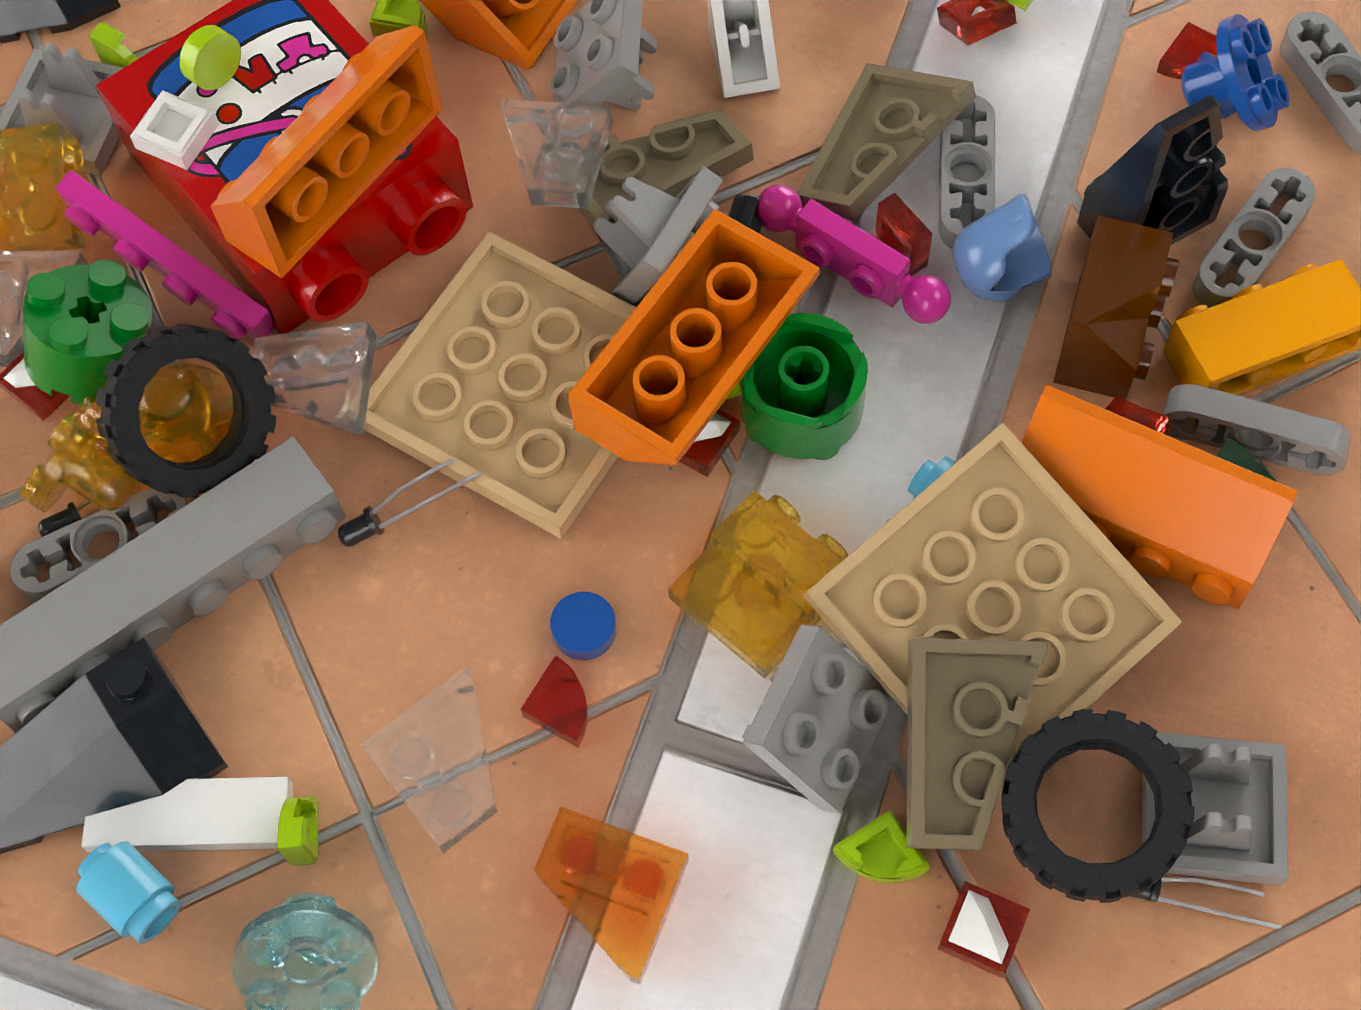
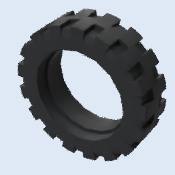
(125, 390)
(1148, 754)

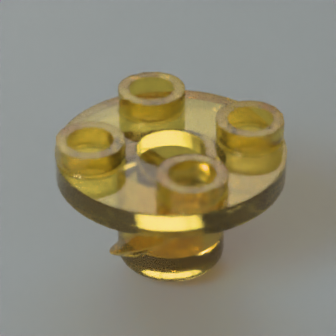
(185, 411)
(80, 465)

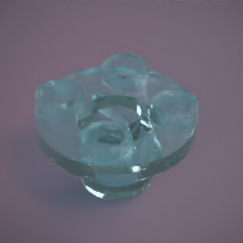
(305, 957)

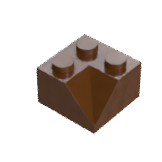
(1113, 305)

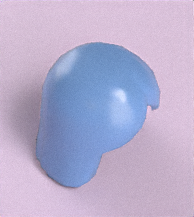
(1003, 248)

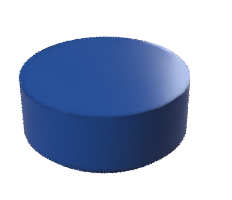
(583, 625)

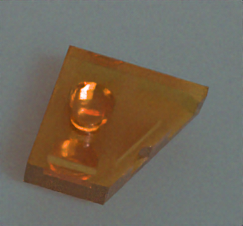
(612, 885)

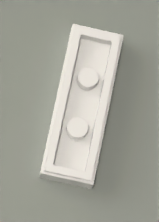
(197, 817)

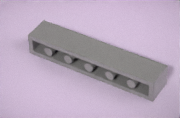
(165, 577)

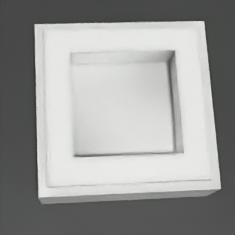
(174, 130)

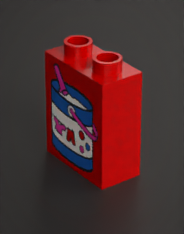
(286, 59)

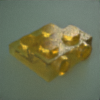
(30, 169)
(754, 580)

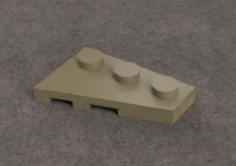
(880, 133)
(669, 158)
(960, 733)

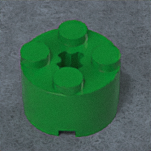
(79, 323)
(805, 389)

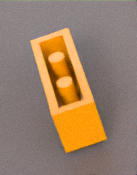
(1268, 330)

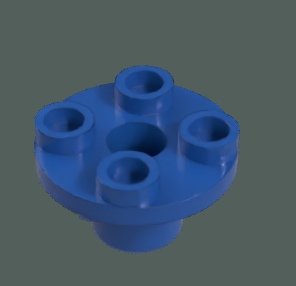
(1239, 74)

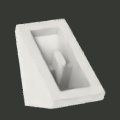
(743, 46)

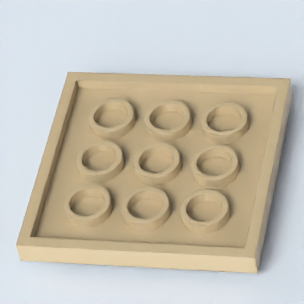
(493, 381)
(996, 559)

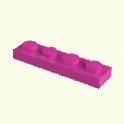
(144, 246)

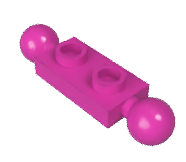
(854, 254)

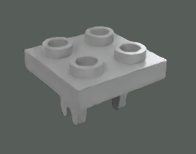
(602, 55)
(65, 92)
(654, 228)
(818, 718)
(1237, 809)

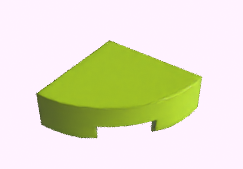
(396, 15)
(109, 47)
(299, 830)
(881, 852)

